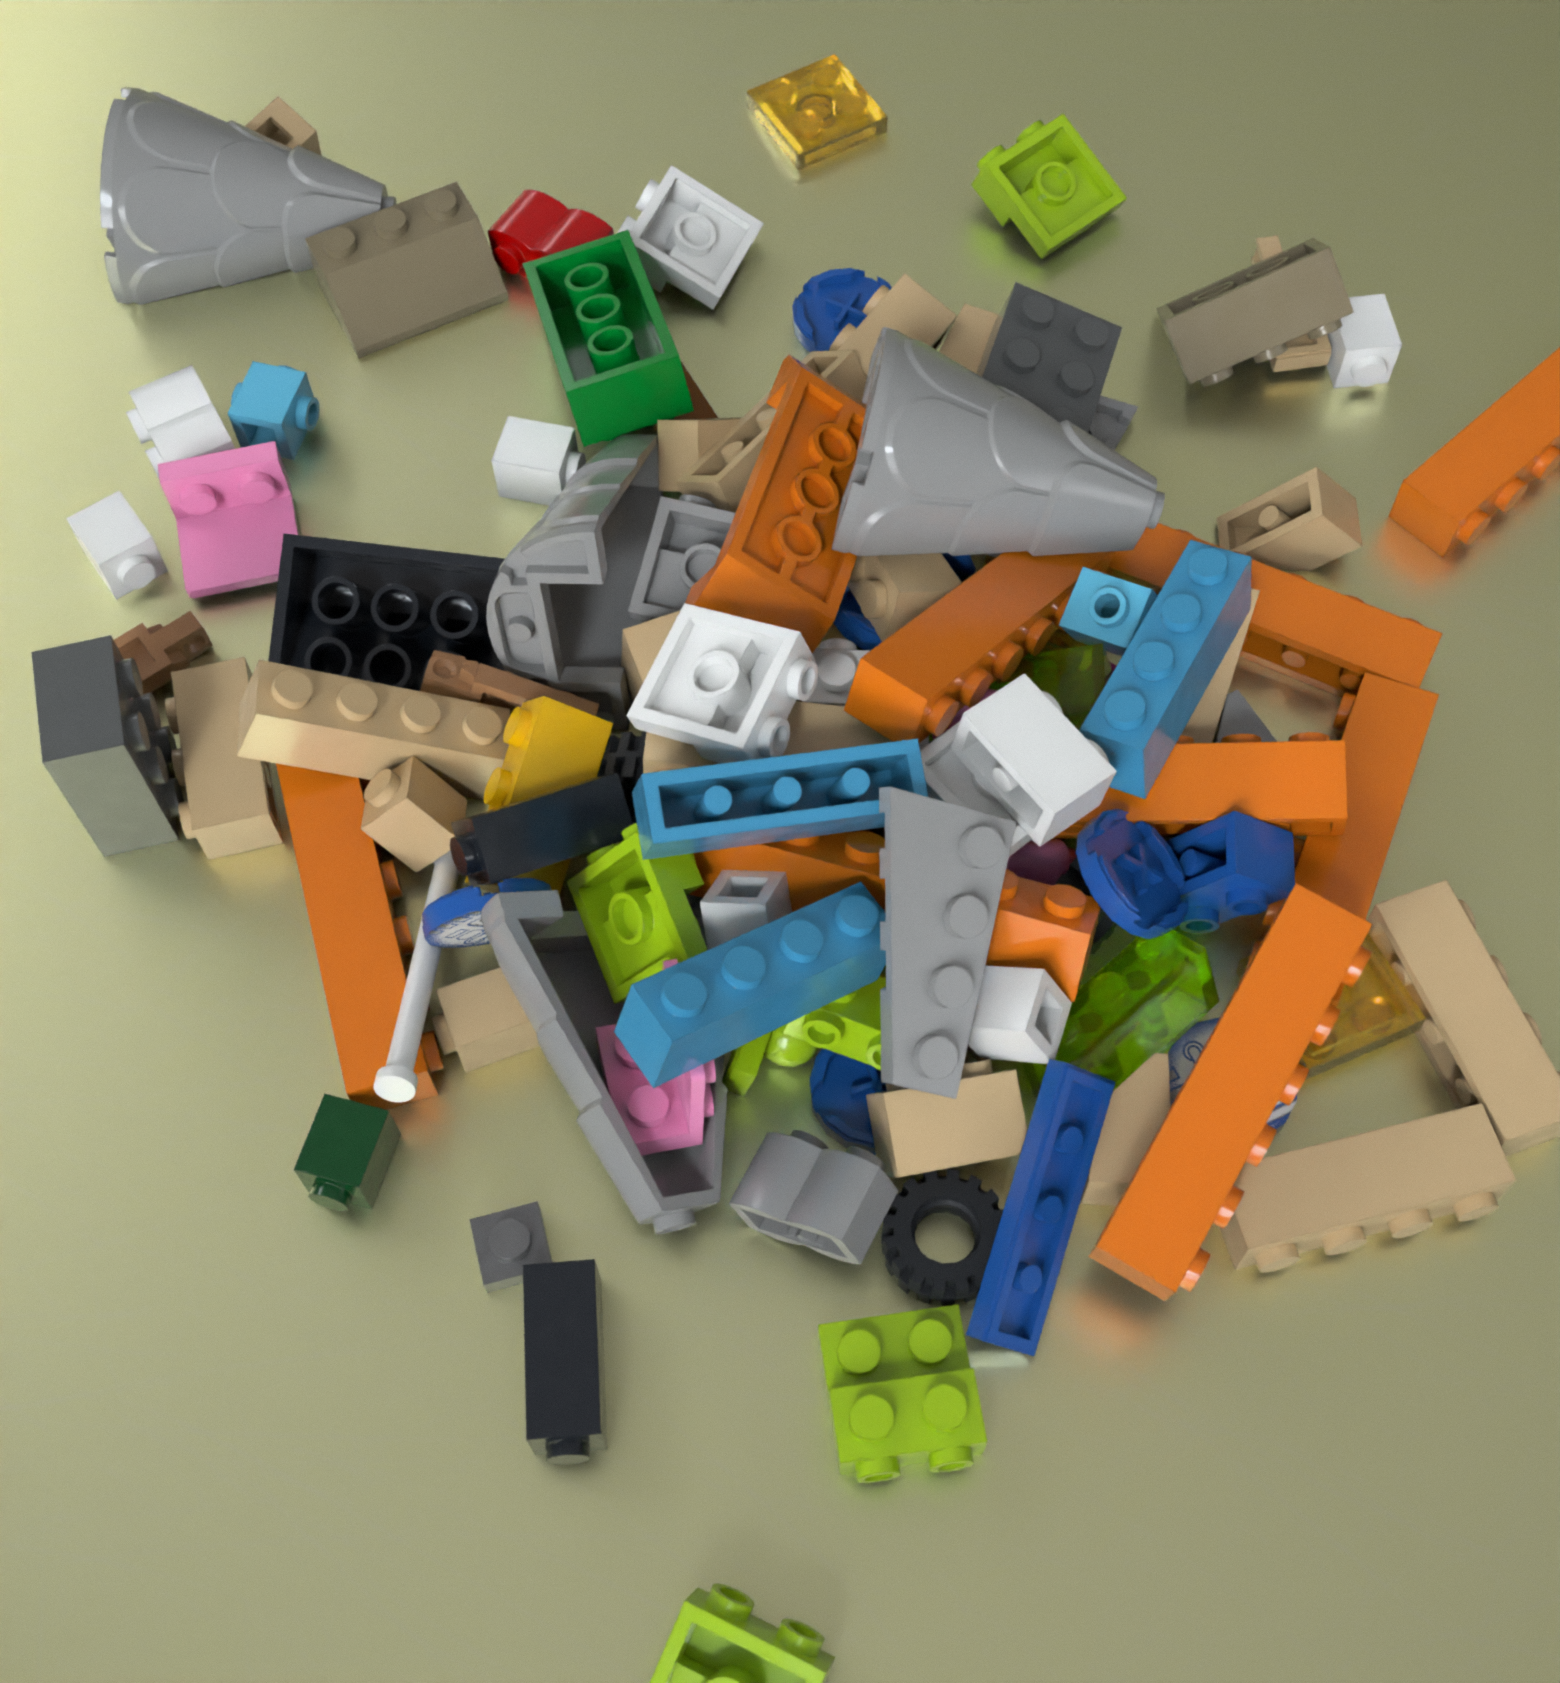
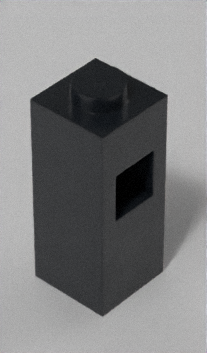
(540, 830)
(564, 1360)

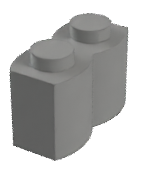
(815, 1195)

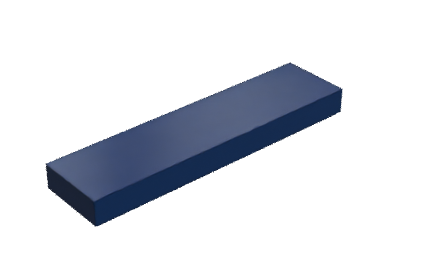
(1041, 1208)

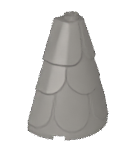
(212, 200)
(979, 469)
(573, 575)
(565, 998)

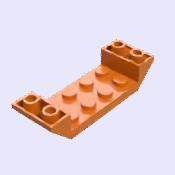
(780, 542)

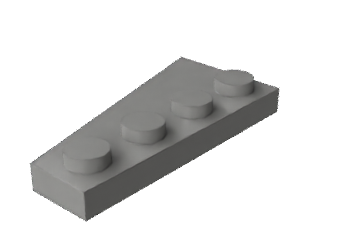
(940, 911)

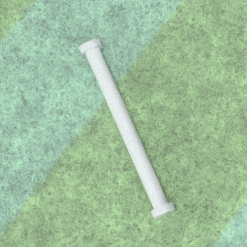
(397, 1080)

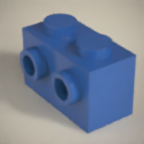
(1232, 869)

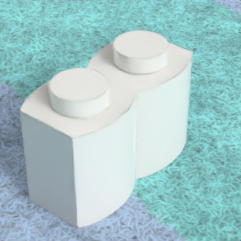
(177, 418)

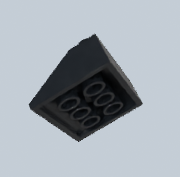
(379, 609)

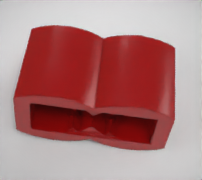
(540, 227)

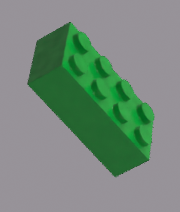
(608, 338)

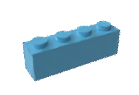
(1170, 664)
(771, 798)
(752, 984)

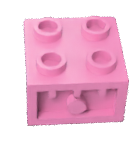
(230, 516)
(658, 1116)

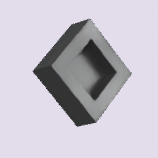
(508, 1242)

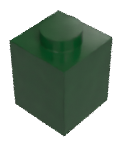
(347, 1153)

